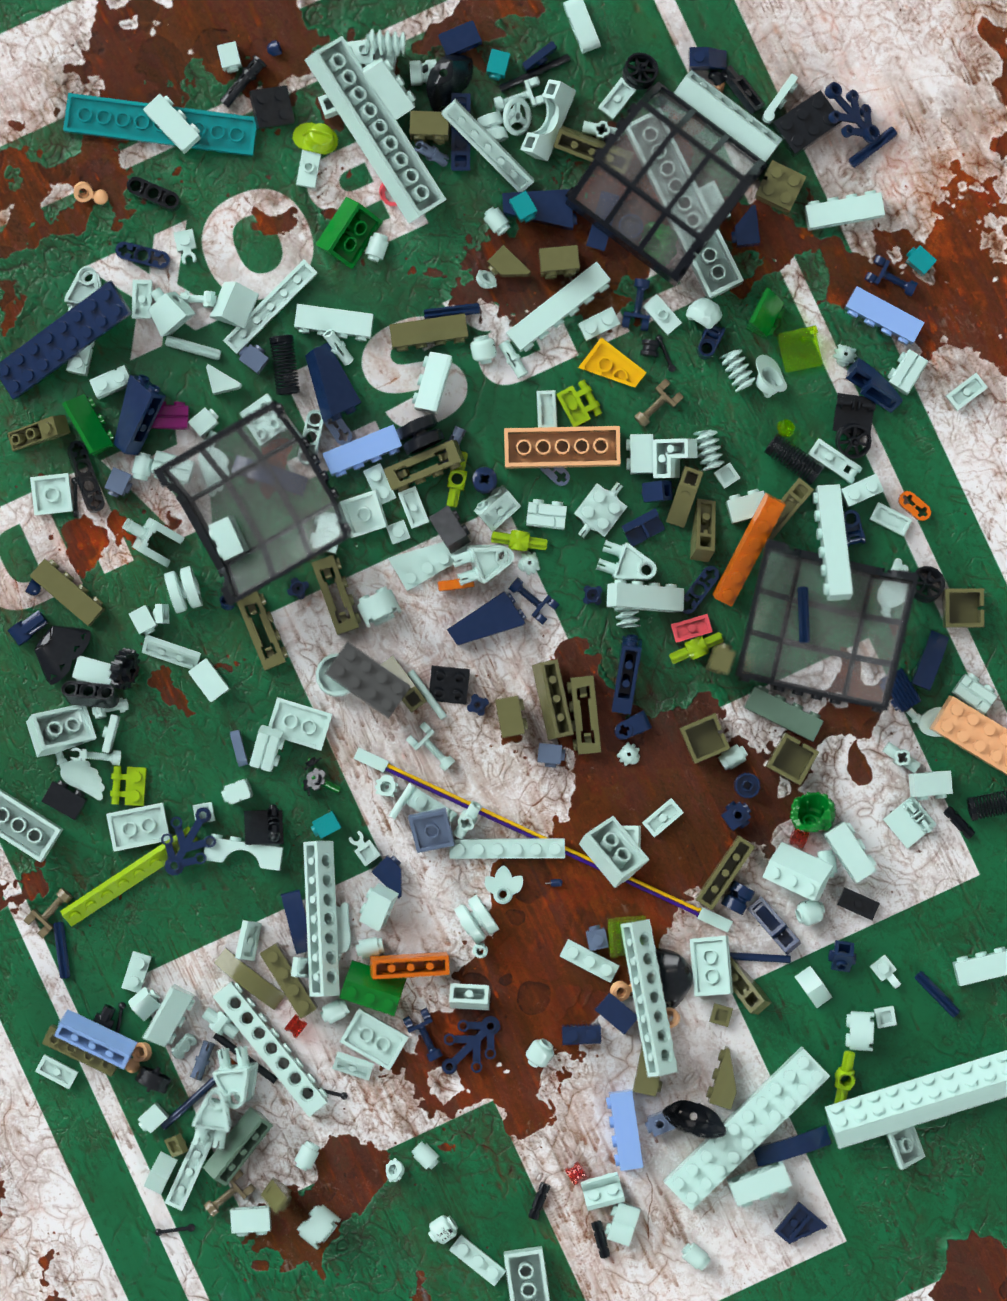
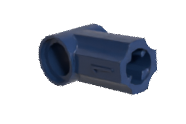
(23, 630)

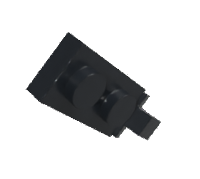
(742, 90)

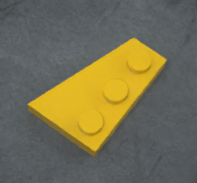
(612, 364)

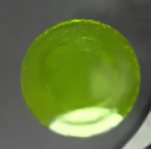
(785, 428)

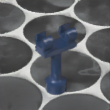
(641, 285)
(909, 287)
(517, 586)
(433, 1053)

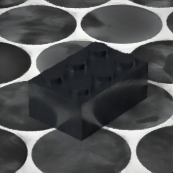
(805, 123)

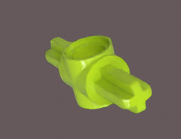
(454, 490)
(519, 540)
(696, 648)
(845, 1069)

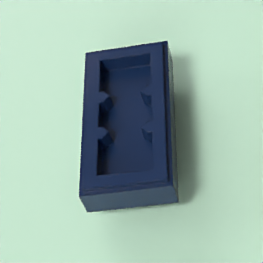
(539, 57)

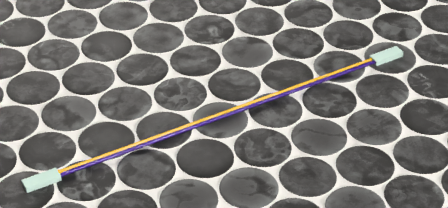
(380, 764)

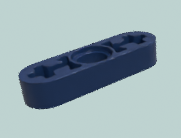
(155, 264)
(711, 581)

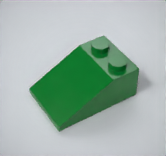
(765, 314)

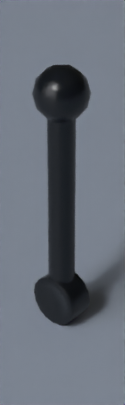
(671, 368)
(75, 511)
(122, 1006)
(343, 1095)
(191, 1227)

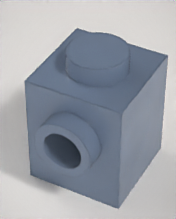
(254, 358)
(118, 483)
(550, 754)
(596, 938)
(658, 1124)

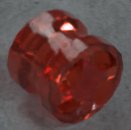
(798, 838)
(295, 1026)
(576, 1173)

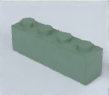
(782, 713)
(238, 1146)

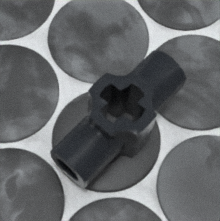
(105, 1017)

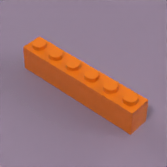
(748, 549)

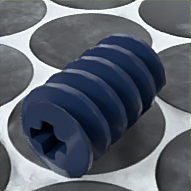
(492, 481)

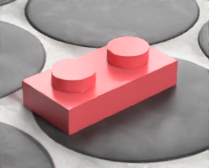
(691, 628)

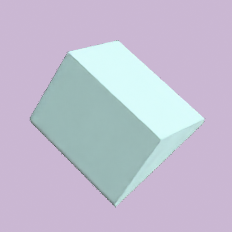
(234, 304)
(905, 1147)

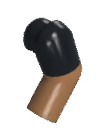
(717, 79)

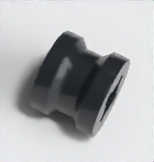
(650, 348)

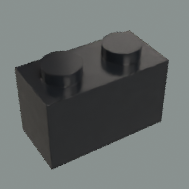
(449, 529)
(65, 800)

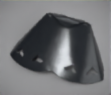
(452, 83)
(58, 649)
(673, 976)
(697, 1126)

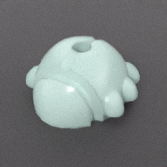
(486, 279)
(843, 360)
(523, 563)
(633, 758)
(383, 782)
(394, 1170)

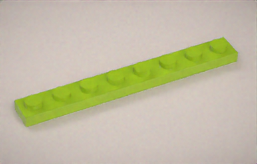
(120, 882)

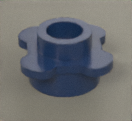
(596, 591)
(299, 593)
(476, 699)

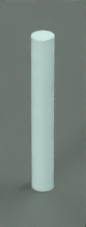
(427, 695)

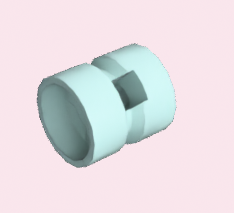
(417, 69)
(492, 123)

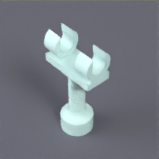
(532, 82)
(113, 757)
(445, 761)

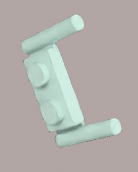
(420, 802)

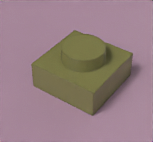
(721, 1014)
(176, 1145)

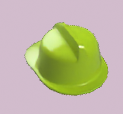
(315, 138)

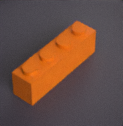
(409, 965)

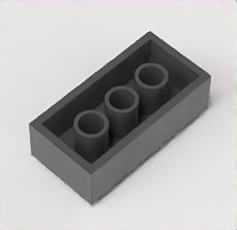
(368, 680)

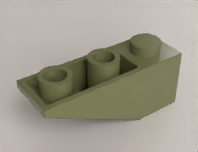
(39, 432)
(684, 496)
(413, 698)
(724, 1086)
(277, 1195)

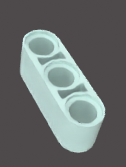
(581, 25)
(313, 428)

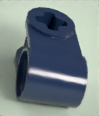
(711, 338)
(854, 529)
(636, 724)

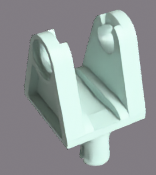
(80, 288)
(143, 534)
(484, 562)
(629, 563)
(236, 1078)
(212, 1116)

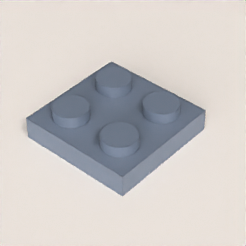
(431, 830)

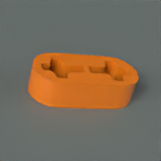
(911, 509)
(453, 585)

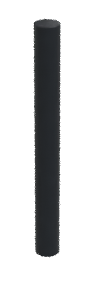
(535, 72)
(262, 1070)

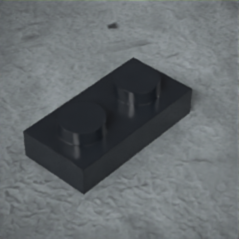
(858, 903)

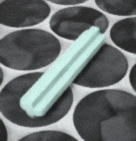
(193, 347)

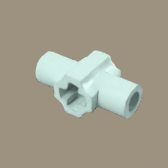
(590, 128)
(910, 763)
(471, 814)
(220, 1023)

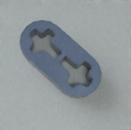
(334, 431)
(550, 474)
(239, 748)

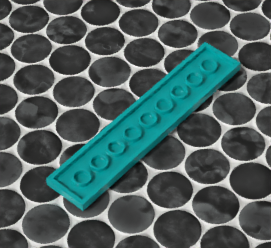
(129, 122)

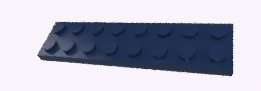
(63, 339)

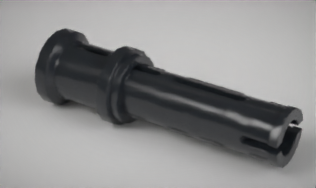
(248, 74)

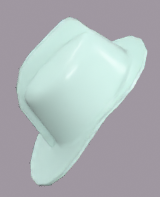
(769, 376)

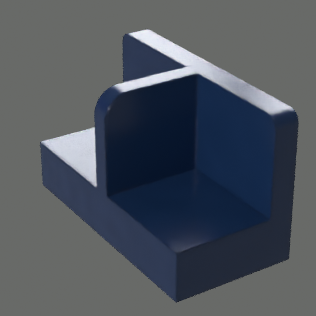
(460, 39)
(643, 527)
(616, 1013)

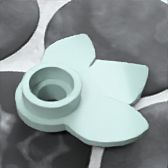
(503, 882)

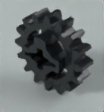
(124, 668)

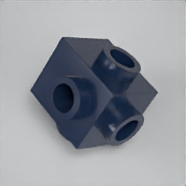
(730, 819)
(842, 956)

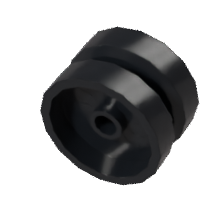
(420, 434)

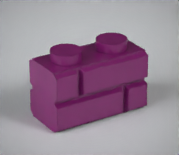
(172, 417)

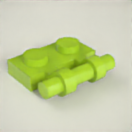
(573, 405)
(135, 785)

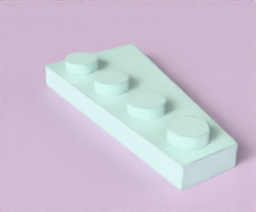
(423, 563)

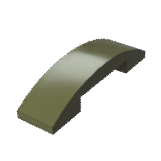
(793, 500)
(249, 979)

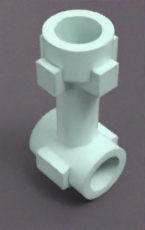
(208, 299)
(101, 712)

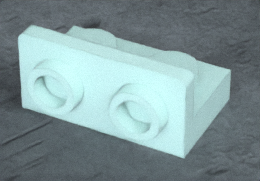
(497, 507)
(602, 1191)

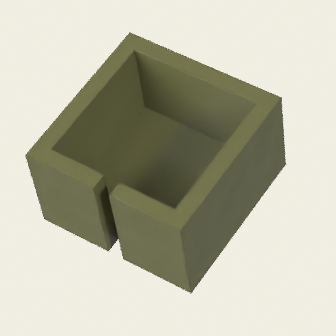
(428, 126)
(780, 187)
(559, 261)
(961, 608)
(510, 716)
(703, 738)
(791, 759)

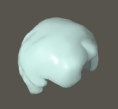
(704, 312)

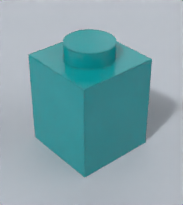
(497, 64)
(523, 207)
(920, 260)
(325, 825)

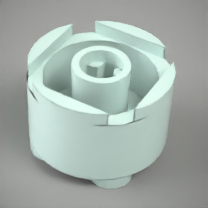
(378, 607)
(860, 1031)
(319, 1226)

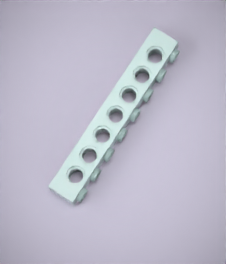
(321, 918)
(648, 998)
(309, 1105)

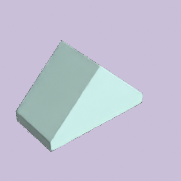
(221, 382)
(813, 986)
(160, 1172)

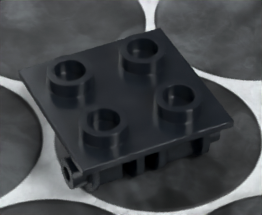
(853, 410)
(449, 684)
(264, 826)

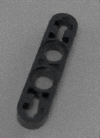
(87, 476)

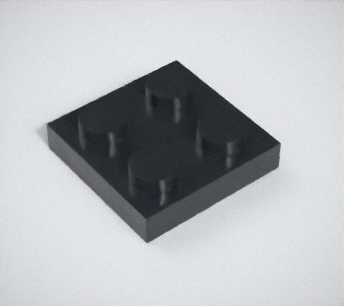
(271, 107)

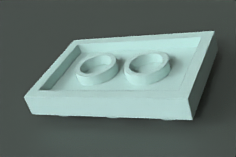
(300, 723)
(138, 826)
(711, 966)
(374, 1039)

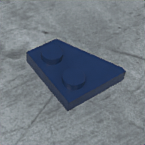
(798, 1224)

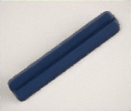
(869, 149)
(468, 309)
(803, 614)
(61, 949)
(937, 994)

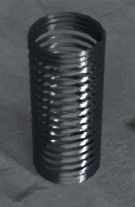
(282, 340)
(783, 448)
(996, 807)

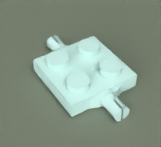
(600, 510)

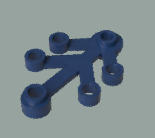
(866, 130)
(186, 844)
(473, 1042)

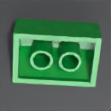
(349, 232)
(89, 424)
(372, 993)

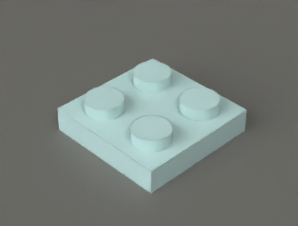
(51, 494)
(364, 513)

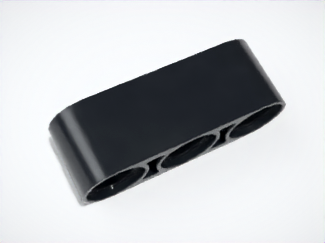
(147, 187)
(83, 689)

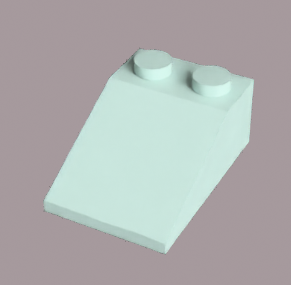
(60, 729)

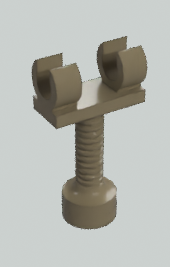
(643, 418)
(63, 896)
(212, 1207)

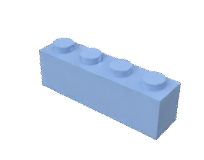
(883, 315)
(362, 450)
(95, 1039)
(626, 1130)

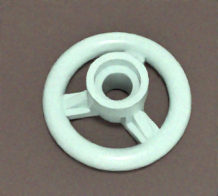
(513, 116)

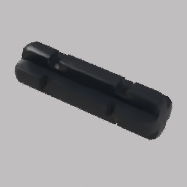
(959, 822)
(539, 1201)
(600, 1239)

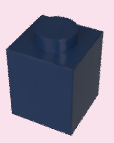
(657, 491)

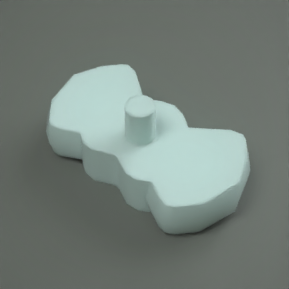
(183, 1046)

